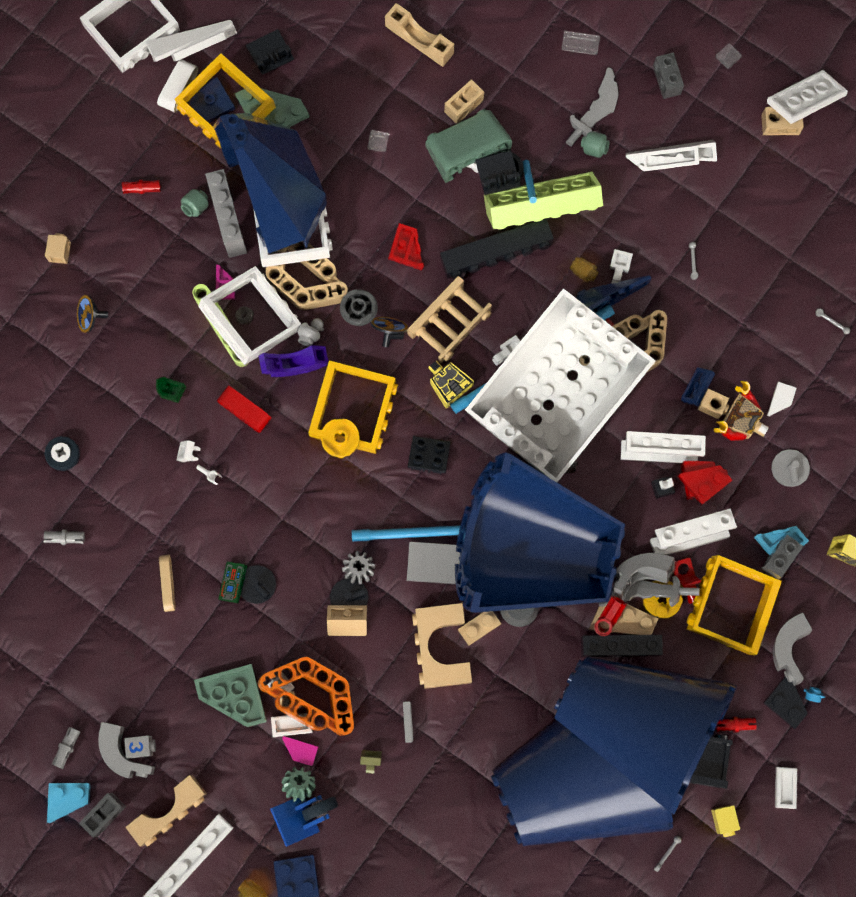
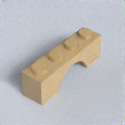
(434, 46)
(186, 795)

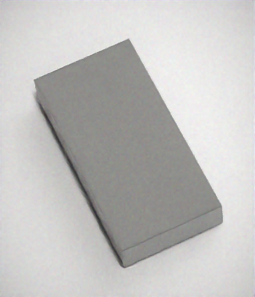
(408, 722)

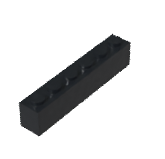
(496, 249)

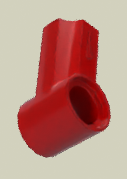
(610, 615)

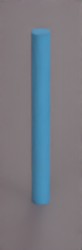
(529, 182)

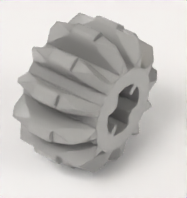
(365, 565)

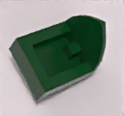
(170, 389)

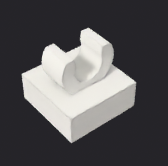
(185, 451)

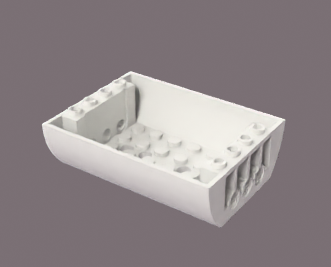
(539, 373)

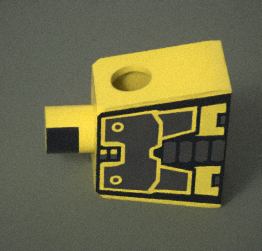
(449, 382)
(843, 549)

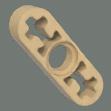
(167, 583)

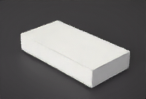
(288, 726)
(786, 788)

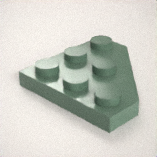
(287, 111)
(233, 694)

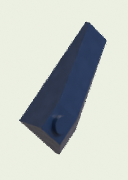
(610, 294)

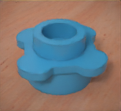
(814, 694)

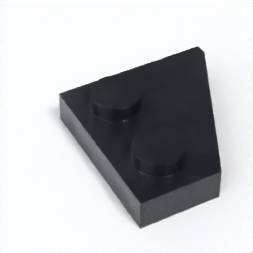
(786, 703)

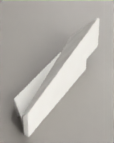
(190, 41)
(674, 156)

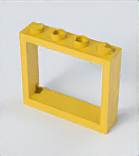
(266, 107)
(386, 407)
(762, 614)

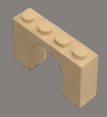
(427, 622)

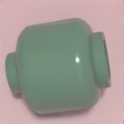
(595, 144)
(194, 203)

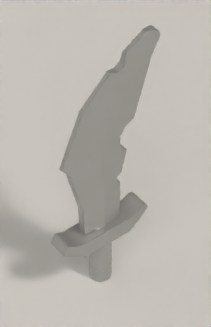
(598, 110)
(649, 589)

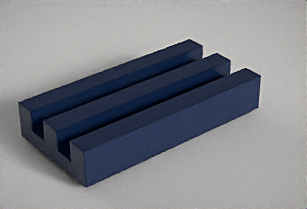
(700, 386)

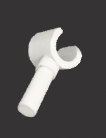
(211, 475)

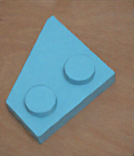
(770, 540)
(66, 798)

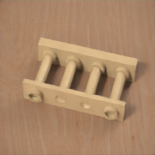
(443, 302)

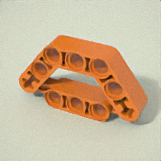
(331, 677)

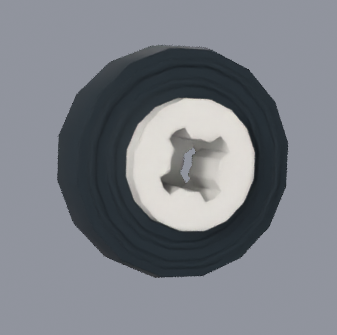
(68, 457)

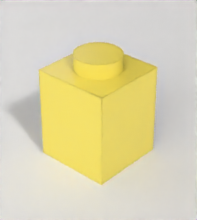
(725, 820)

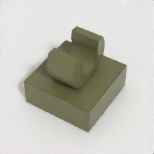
(370, 759)

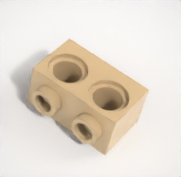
(464, 101)
(782, 126)

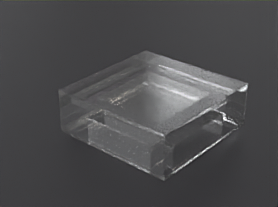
(728, 56)
(378, 141)

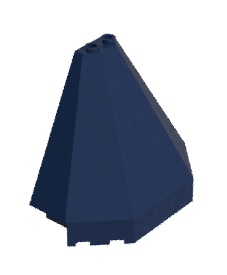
(277, 177)

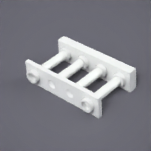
(662, 447)
(693, 533)

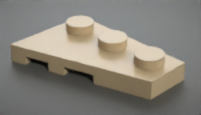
(630, 622)

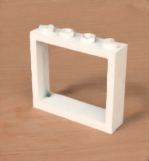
(139, 52)
(301, 255)
(226, 329)

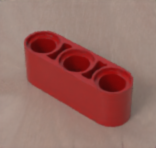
(244, 409)

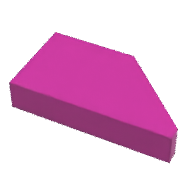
(222, 278)
(301, 751)

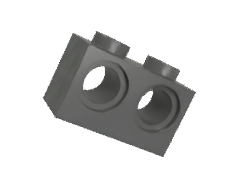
(668, 75)
(781, 557)
(102, 815)

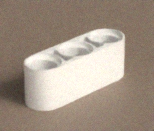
(179, 79)

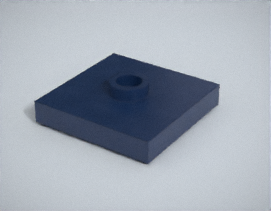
(212, 101)

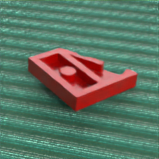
(406, 248)
(705, 482)

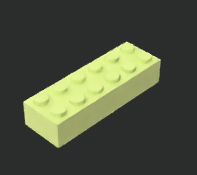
(553, 199)

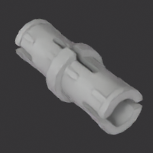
(64, 537)
(65, 748)

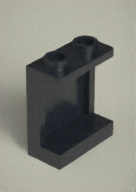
(714, 763)

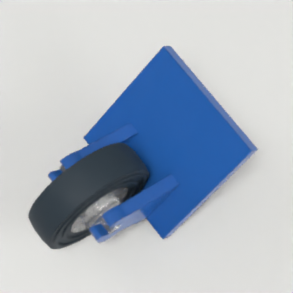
(296, 818)

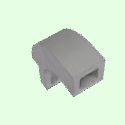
(643, 567)
(782, 650)
(111, 752)

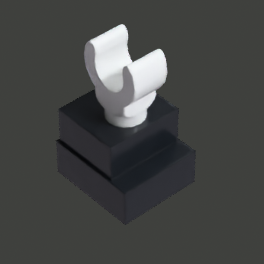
(663, 487)

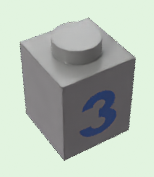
(139, 747)

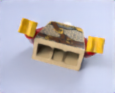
(742, 417)

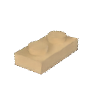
(479, 627)

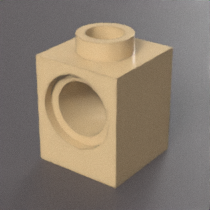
(58, 248)
(705, 405)

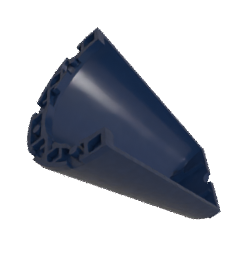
(532, 543)
(644, 721)
(570, 793)

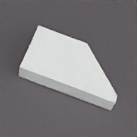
(781, 398)

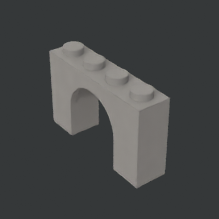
(226, 213)

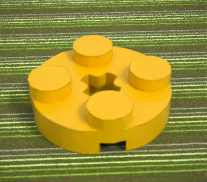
(340, 427)
(661, 610)

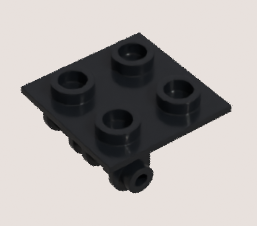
(270, 52)
(498, 173)
(429, 455)

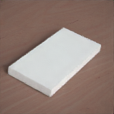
(807, 96)

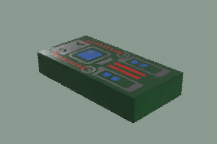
(232, 582)

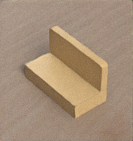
(347, 620)

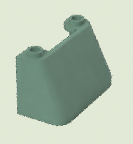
(466, 142)

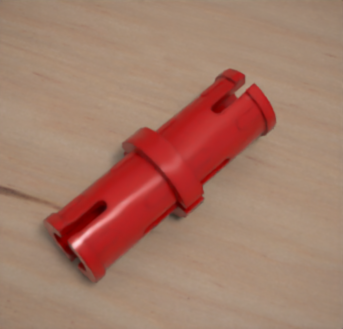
(141, 186)
(736, 724)

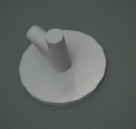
(790, 468)

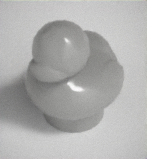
(310, 334)

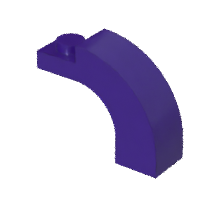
(294, 363)

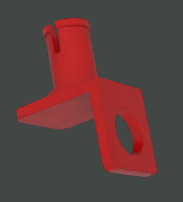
(689, 579)

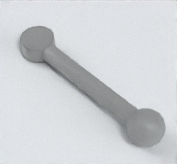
(694, 275)
(846, 330)
(677, 839)

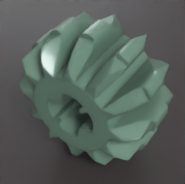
(298, 791)

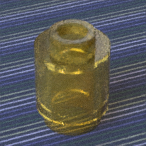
(584, 269)
(251, 889)

